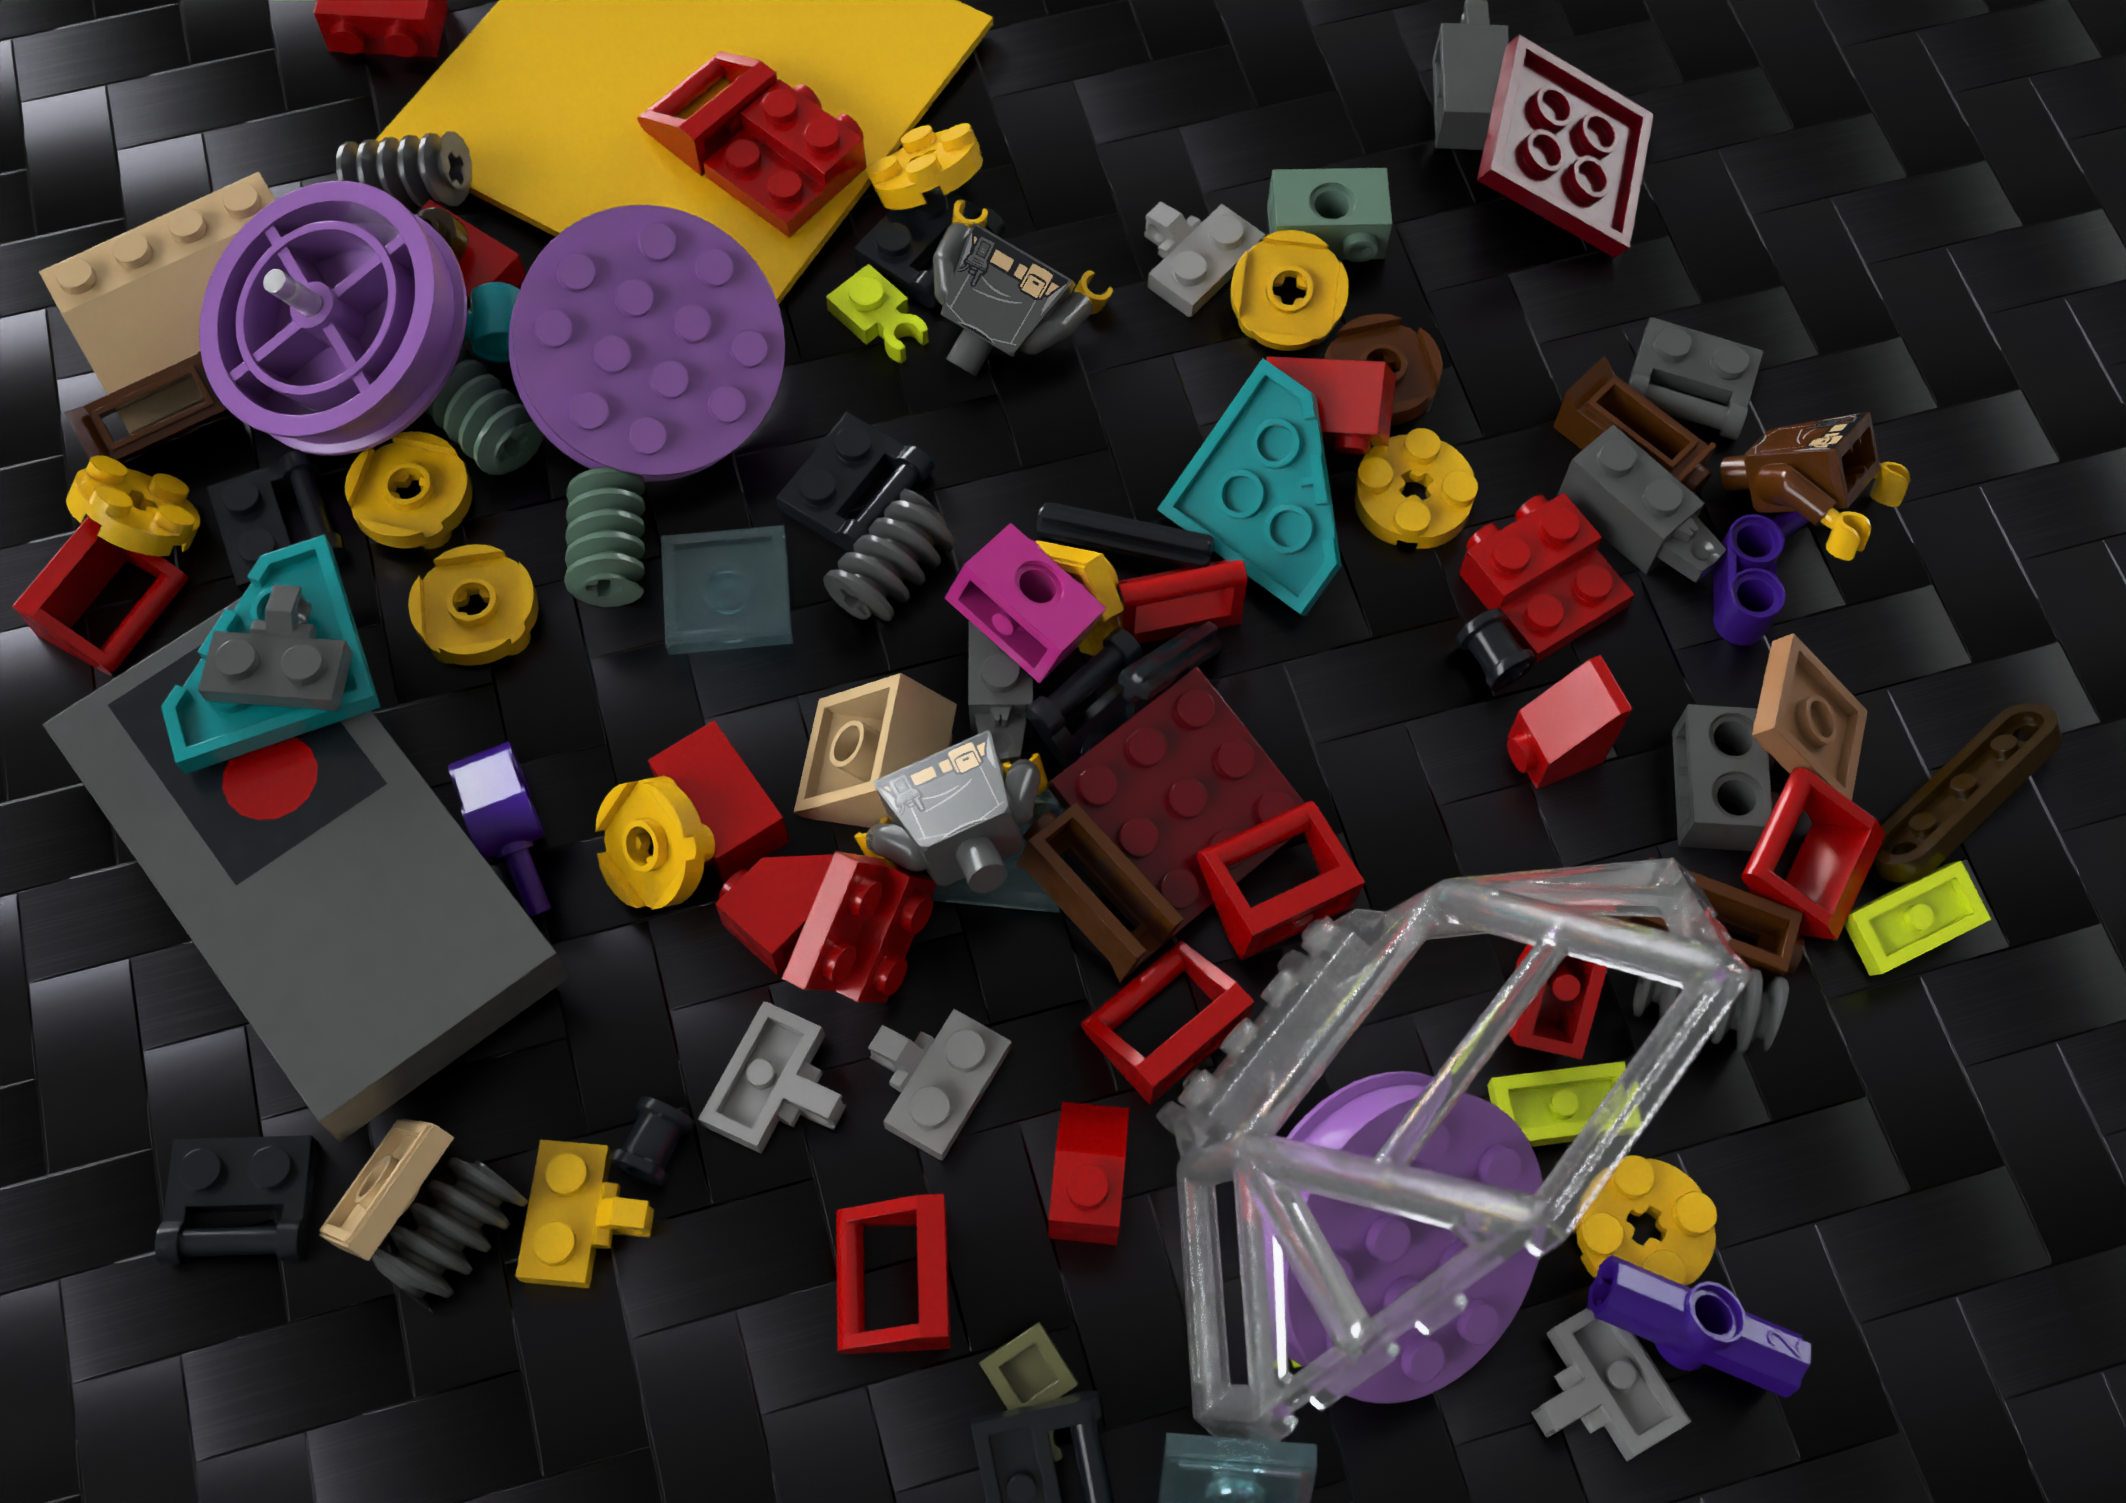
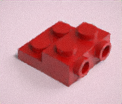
(788, 157)
(1545, 574)
(861, 928)

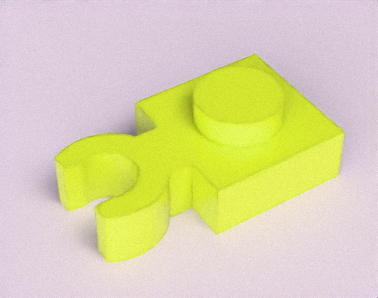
(874, 308)

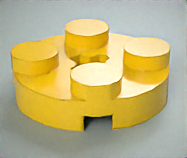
(924, 163)
(1316, 271)
(1422, 460)
(134, 508)
(415, 521)
(478, 638)
(678, 838)
(1676, 1204)

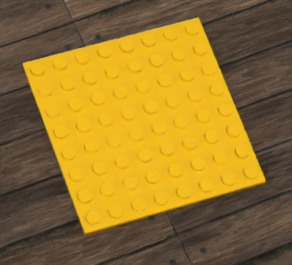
(558, 87)

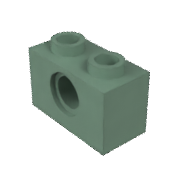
(1337, 205)

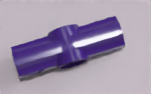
(1699, 1326)

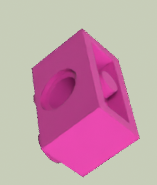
(1024, 602)

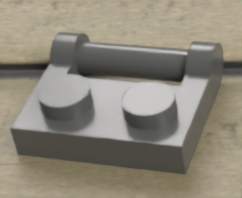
(1698, 366)

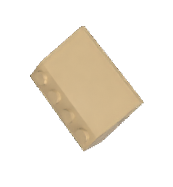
(143, 292)

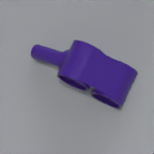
(1751, 578)
(502, 817)

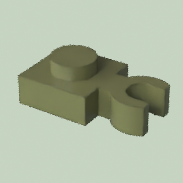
(1030, 1373)

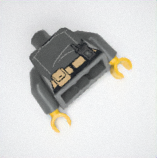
(1004, 295)
(956, 813)

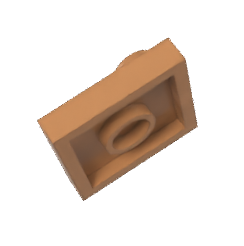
(1809, 716)

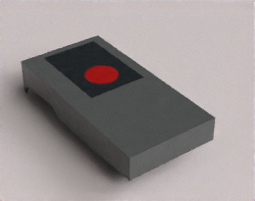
(315, 890)

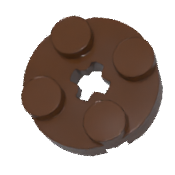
(1410, 353)

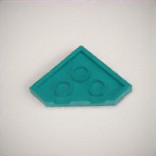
(1265, 489)
(217, 731)

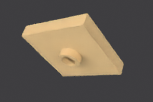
(385, 1187)

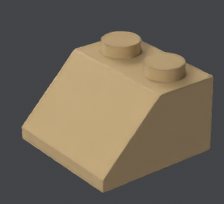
(865, 737)

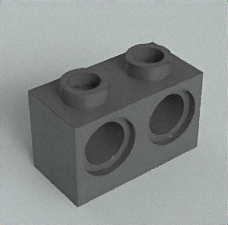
(1709, 775)

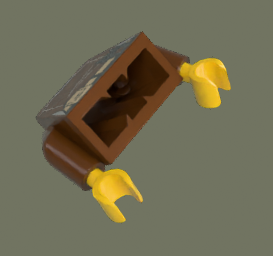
(1815, 472)

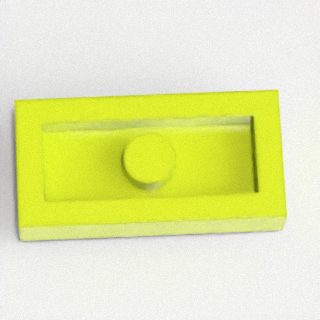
(1916, 918)
(1554, 1103)

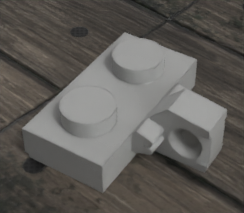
(1196, 253)
(938, 1079)
(771, 1081)
(1610, 1386)

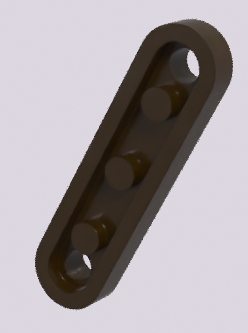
(1966, 791)

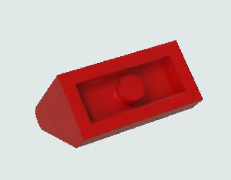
(716, 121)
(77, 578)
(1175, 600)
(1830, 861)
(1290, 912)
(1191, 1043)
(933, 1329)

